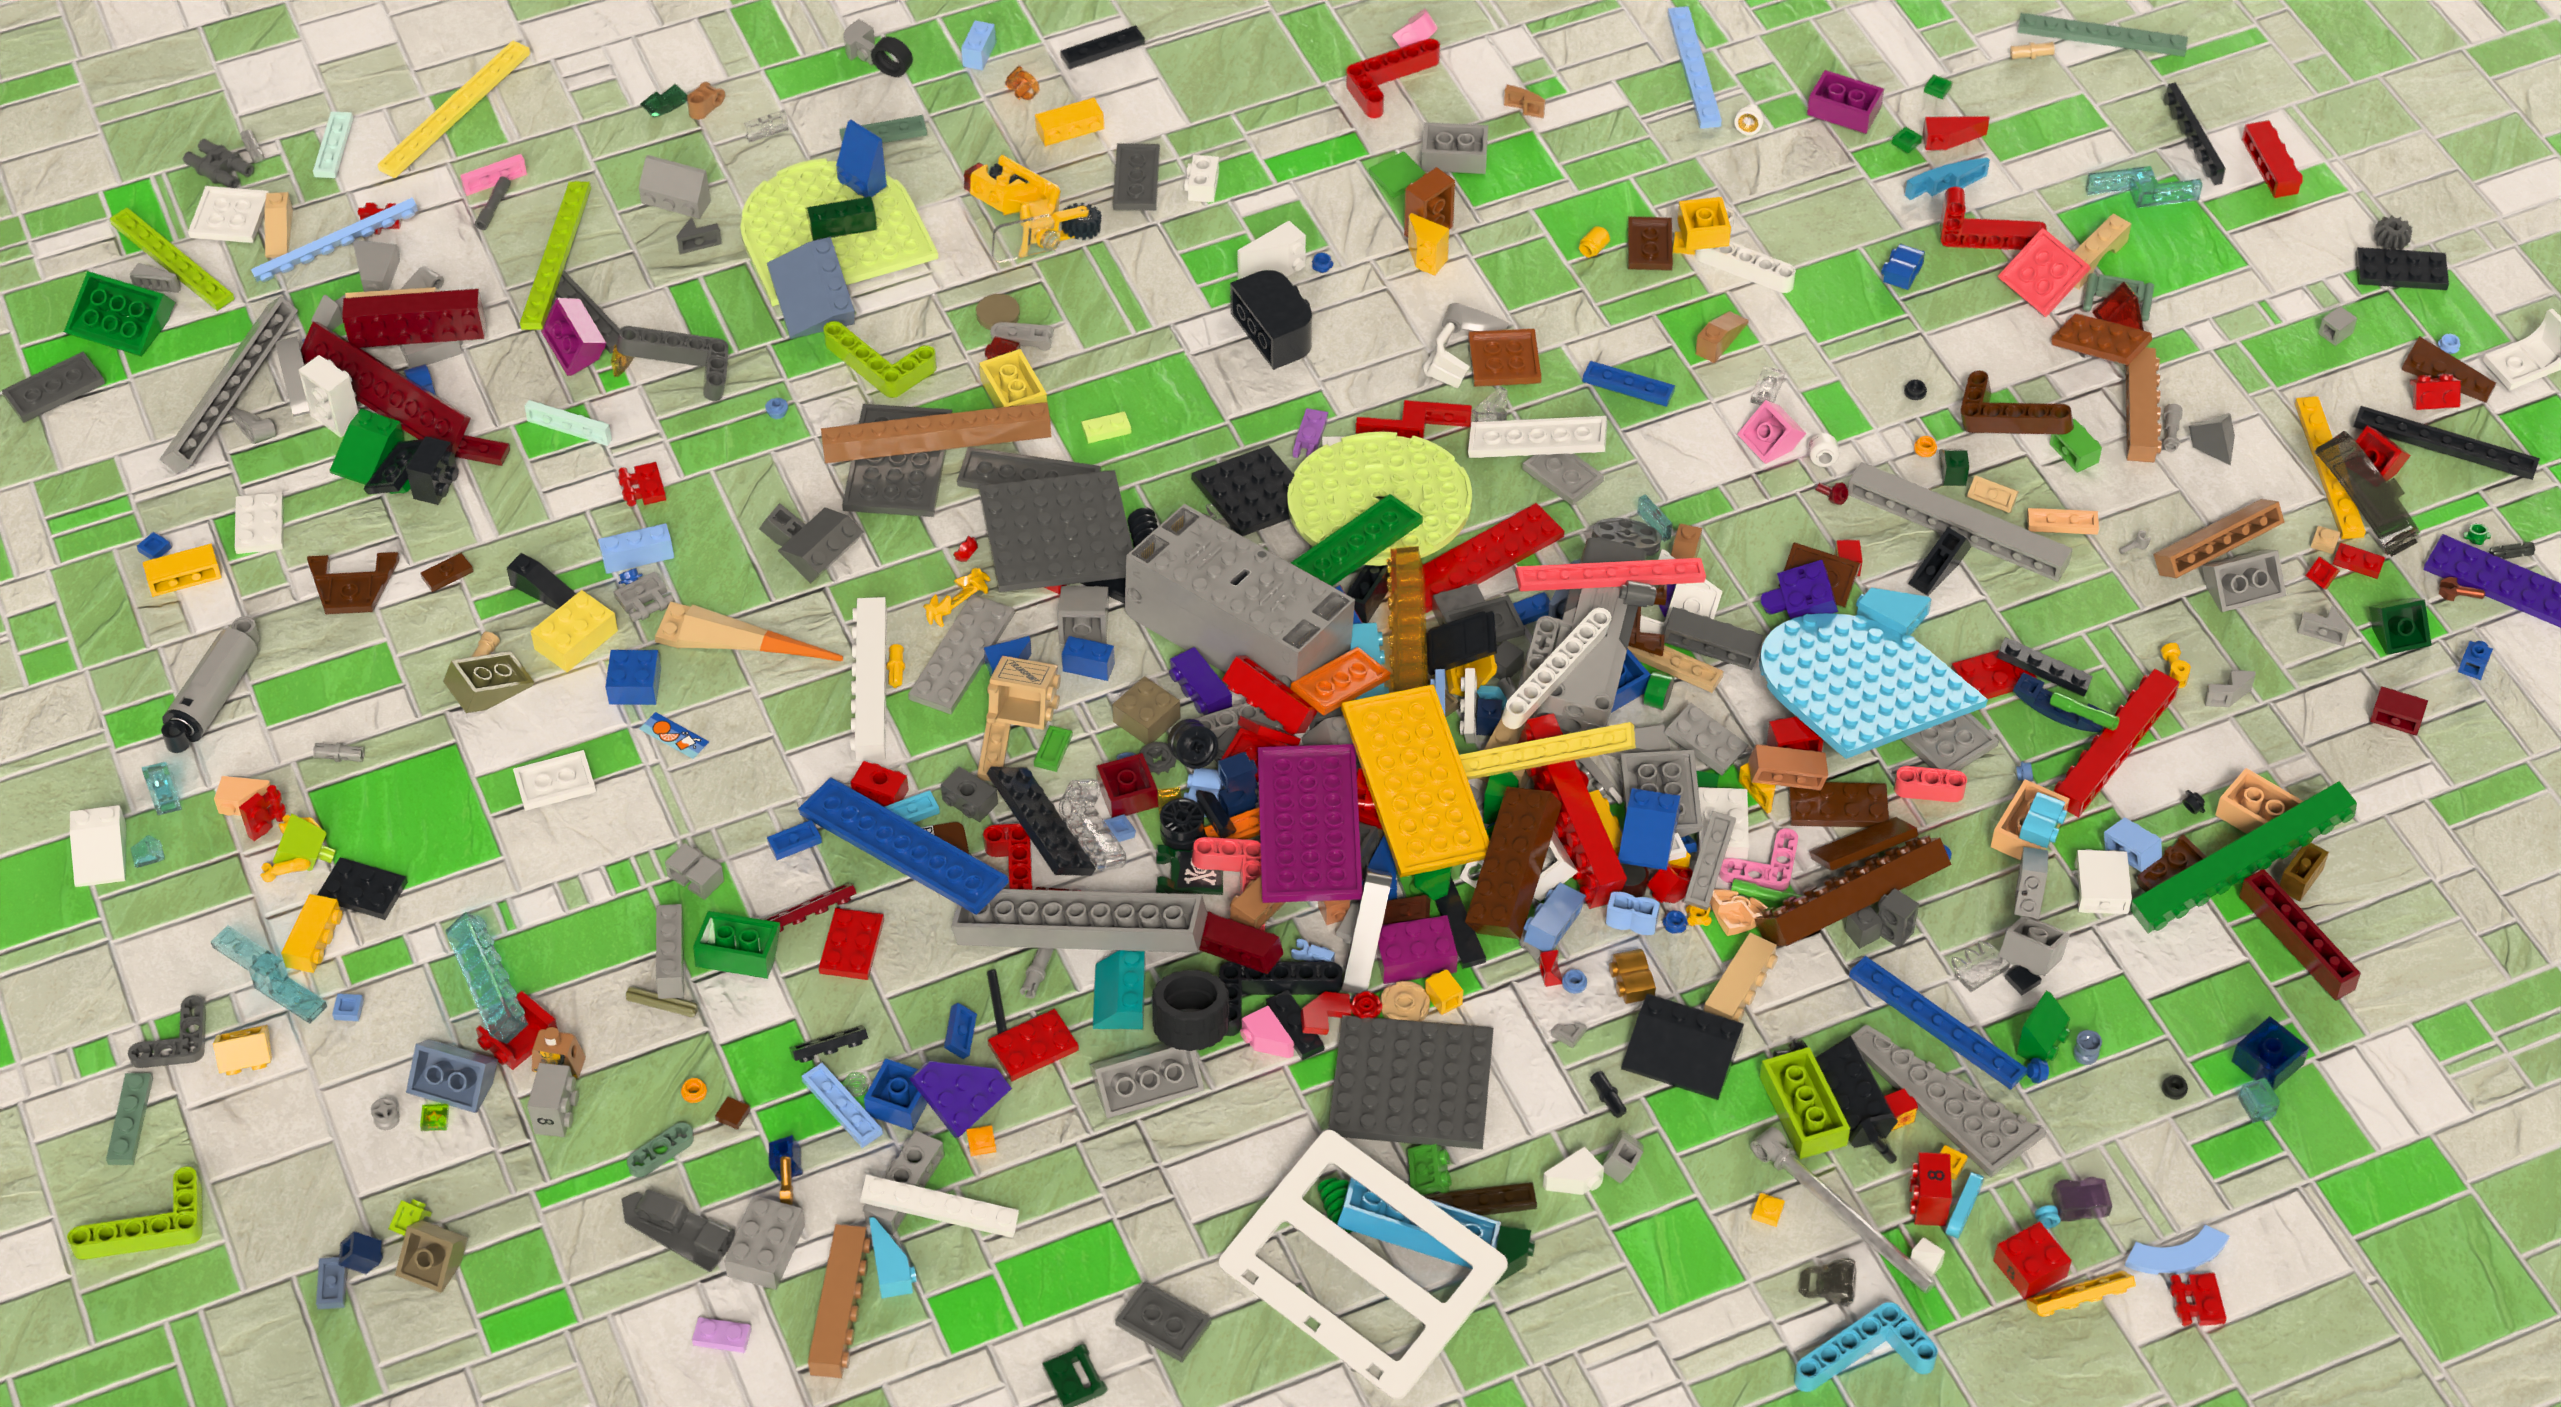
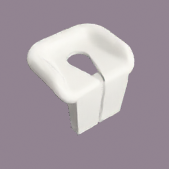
(1444, 365)

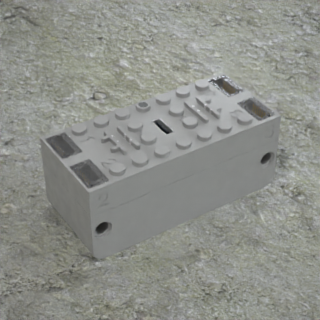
(1234, 599)

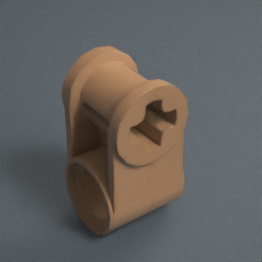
(704, 100)

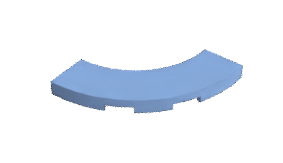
(2178, 1258)

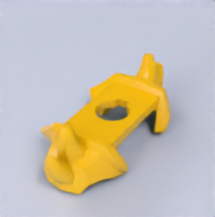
(970, 584)

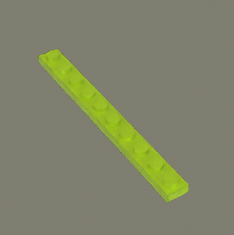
(555, 256)

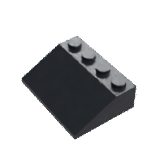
(1683, 1046)

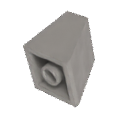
(1083, 613)

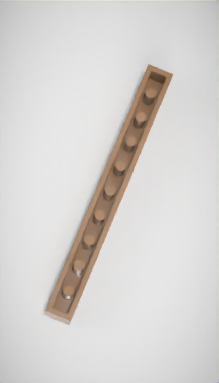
(936, 432)

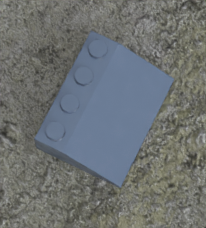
(811, 288)

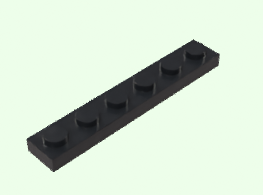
(2195, 134)

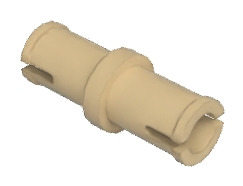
(2032, 50)

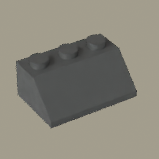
(820, 543)

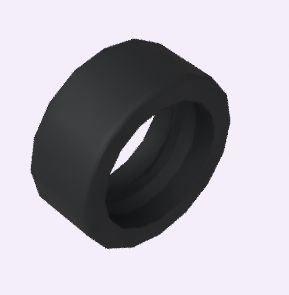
(897, 49)

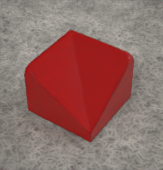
(1549, 968)

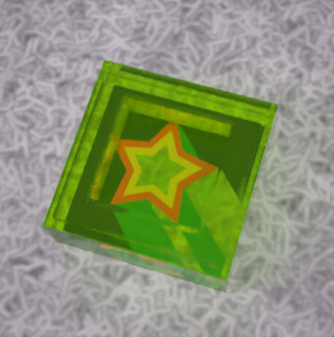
(434, 1117)

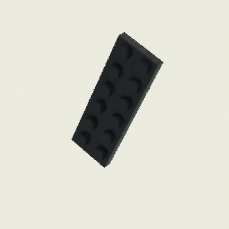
(1041, 821)

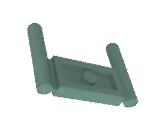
(2105, 285)

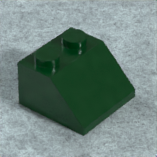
(2401, 625)

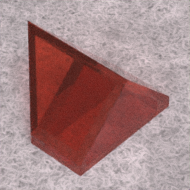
(2121, 308)

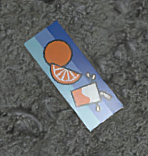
(674, 735)

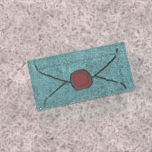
(1654, 517)

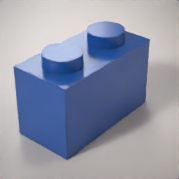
(1088, 658)

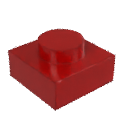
(2322, 573)

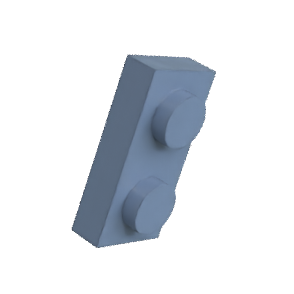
(331, 1284)

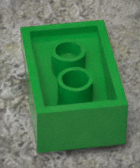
(366, 446)

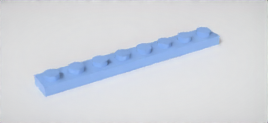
(1694, 67)
(341, 237)

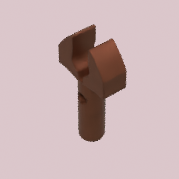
(2455, 590)

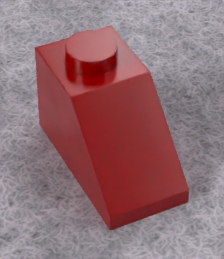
(1670, 884)

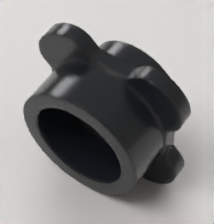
(2194, 802)

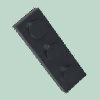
(1289, 1015)
(828, 1044)

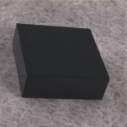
(2022, 979)

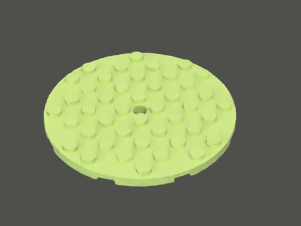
(1347, 476)

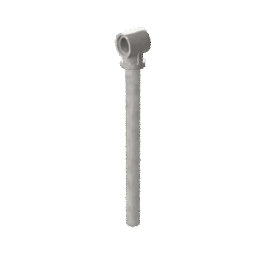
(1773, 1146)

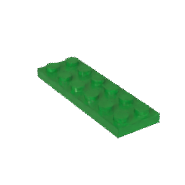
(1359, 540)

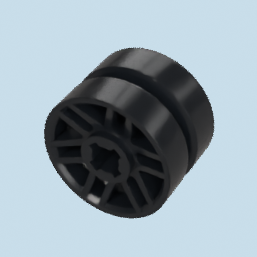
(1193, 743)
(1181, 823)

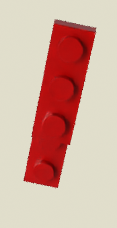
(1416, 416)

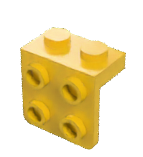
(1484, 668)

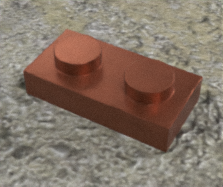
(1407, 909)

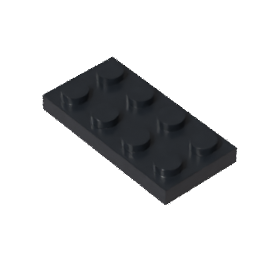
(2402, 268)

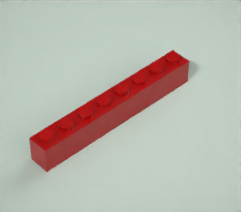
(2113, 747)

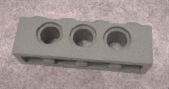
(917, 1148)

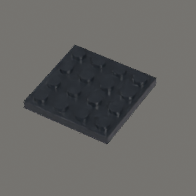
(1248, 489)

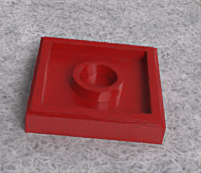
(1269, 731)

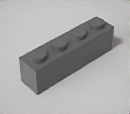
(1712, 638)

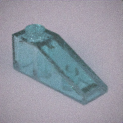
(162, 788)

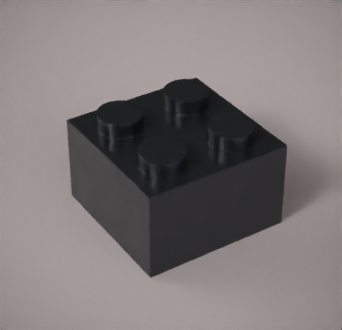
(432, 470)

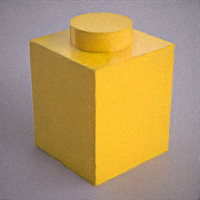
(1444, 991)

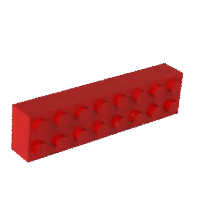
(1578, 820)

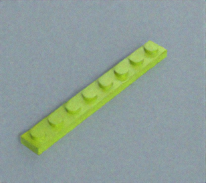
(172, 259)

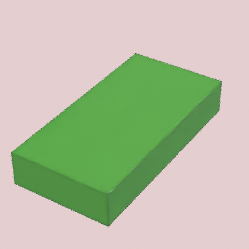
(1053, 748)

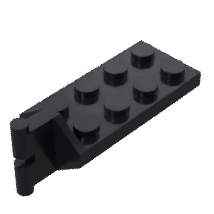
(1858, 1097)

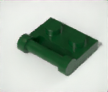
(1066, 1381)

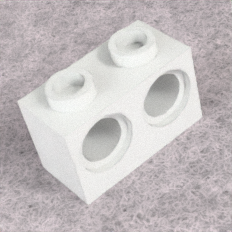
(1203, 178)

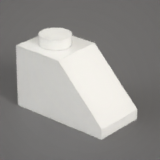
(1575, 1174)

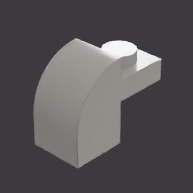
(859, 41)

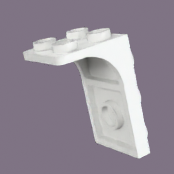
(2530, 357)

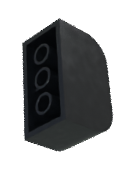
(1273, 316)

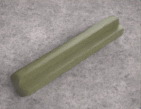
(671, 1004)

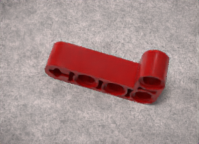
(1011, 842)

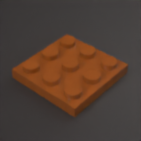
(1504, 357)

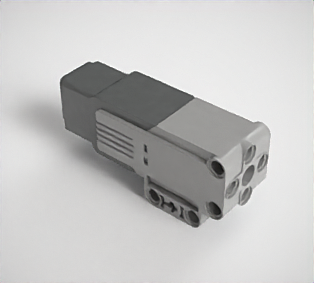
(1590, 689)

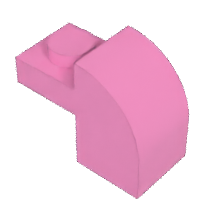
(1419, 28)

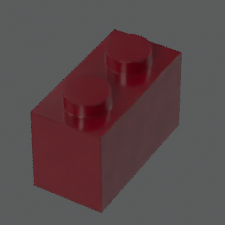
(2399, 711)

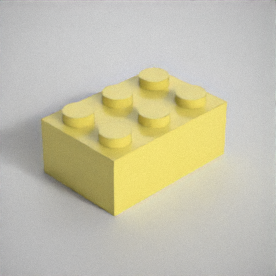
(1011, 381)
(574, 631)

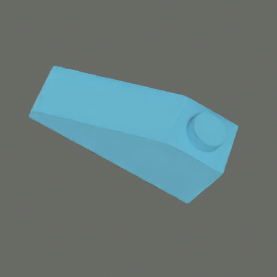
(891, 1263)

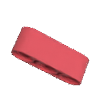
(1930, 784)

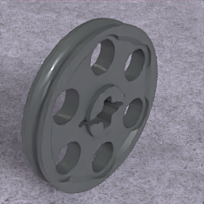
(1630, 533)

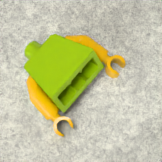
(298, 847)

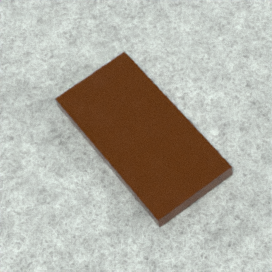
(1864, 843)

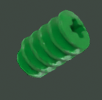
(1333, 1194)

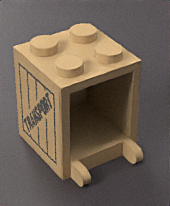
(1023, 693)

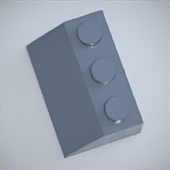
(451, 1075)

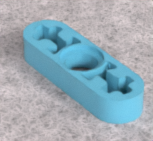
(1965, 1205)

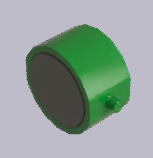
(1658, 690)

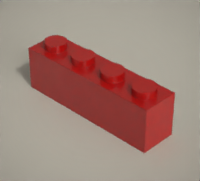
(2272, 159)
(1269, 694)

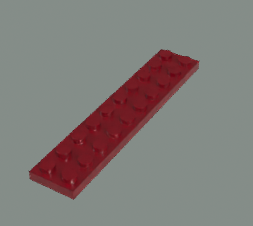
(386, 389)

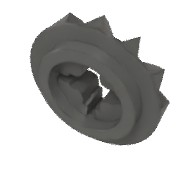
(1153, 751)

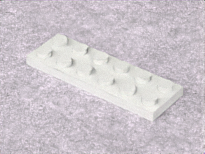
(1537, 437)

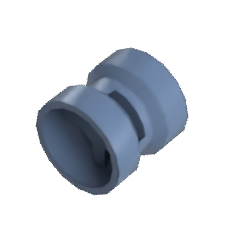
(2087, 1047)

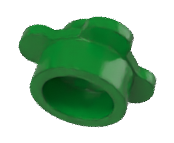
(2477, 534)

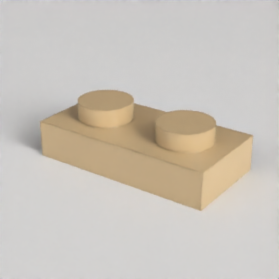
(1992, 494)

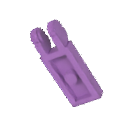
(1310, 431)

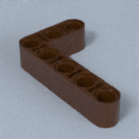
(2010, 418)

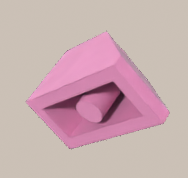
(1266, 1033)

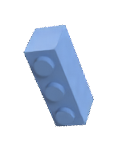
(1553, 917)

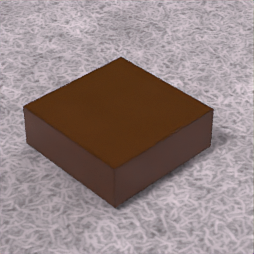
(732, 1113)

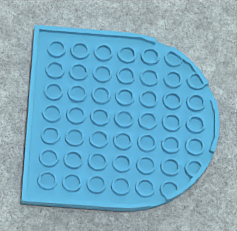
(1860, 681)

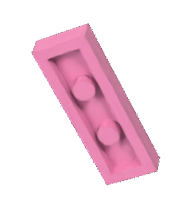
(488, 176)

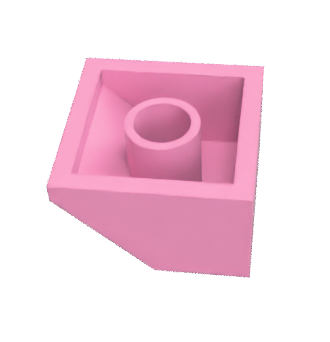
(1771, 432)

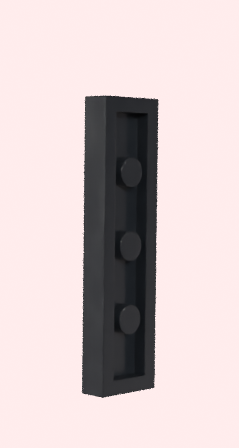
(1102, 47)
(2044, 666)

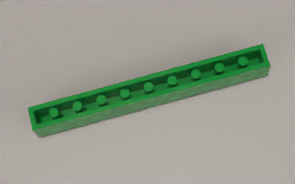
(2244, 857)

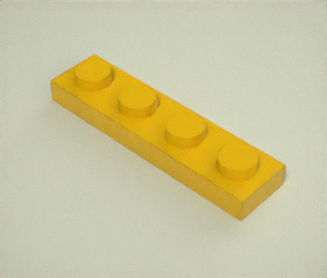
(2090, 1291)

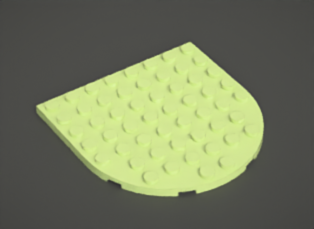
(777, 223)

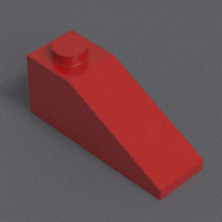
(1949, 132)

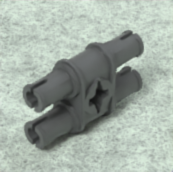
(218, 164)

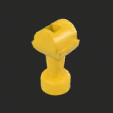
(2178, 668)

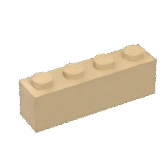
(1742, 978)

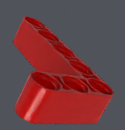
(1366, 75)
(1981, 233)

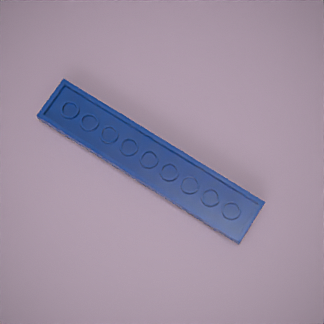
(904, 846)

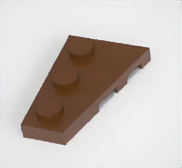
(2173, 861)

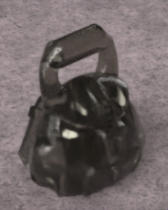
(1833, 1282)

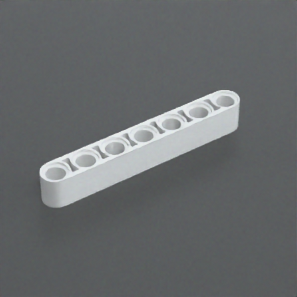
(1556, 668)

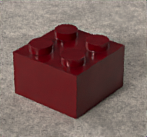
(1127, 786)

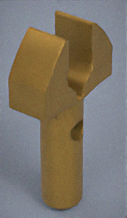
(786, 1190)

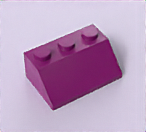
(573, 335)

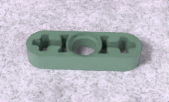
(663, 1139)

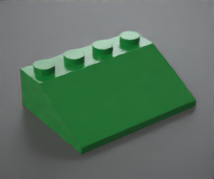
(118, 314)

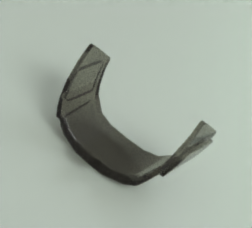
(2371, 493)

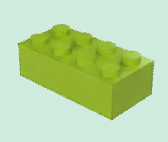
(1804, 1103)

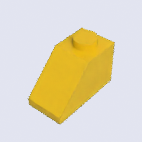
(1760, 792)

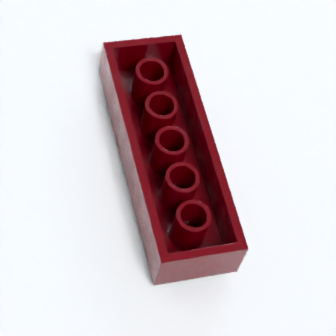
(414, 318)

